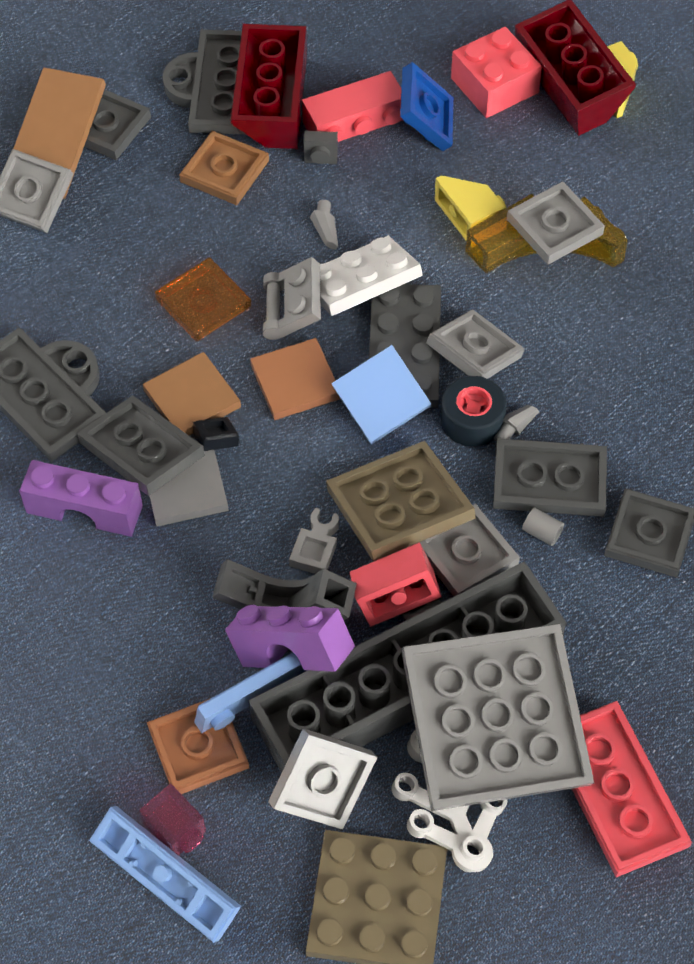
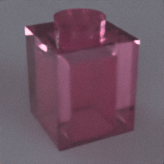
(173, 820)

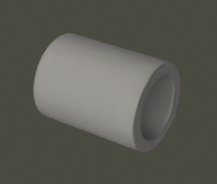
(543, 526)

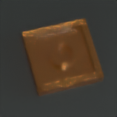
(203, 299)

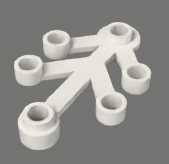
(463, 833)

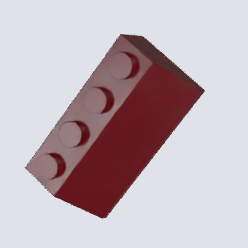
(576, 66)
(270, 84)

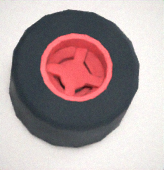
(473, 410)

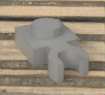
(315, 547)

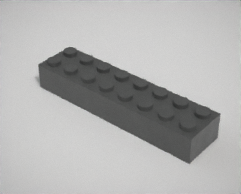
(371, 688)

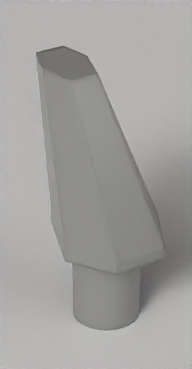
(325, 224)
(516, 422)

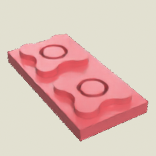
(627, 799)

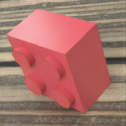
(496, 72)

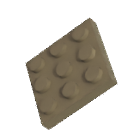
(400, 500)
(376, 900)

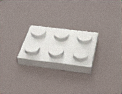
(365, 274)

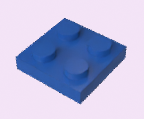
(427, 107)

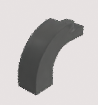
(244, 587)

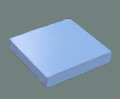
(381, 394)

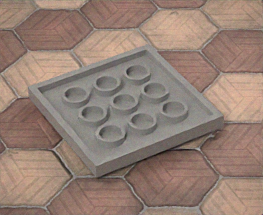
(496, 717)

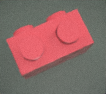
(393, 583)

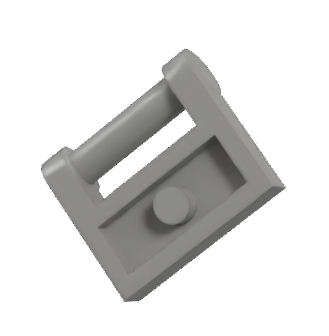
(301, 299)

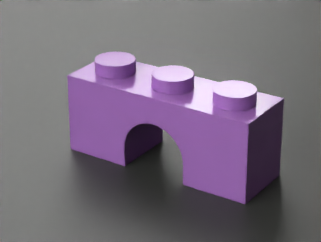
(108, 501)
(312, 633)

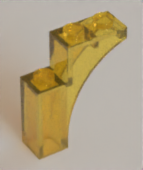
(498, 242)

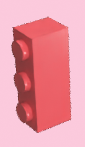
(355, 107)

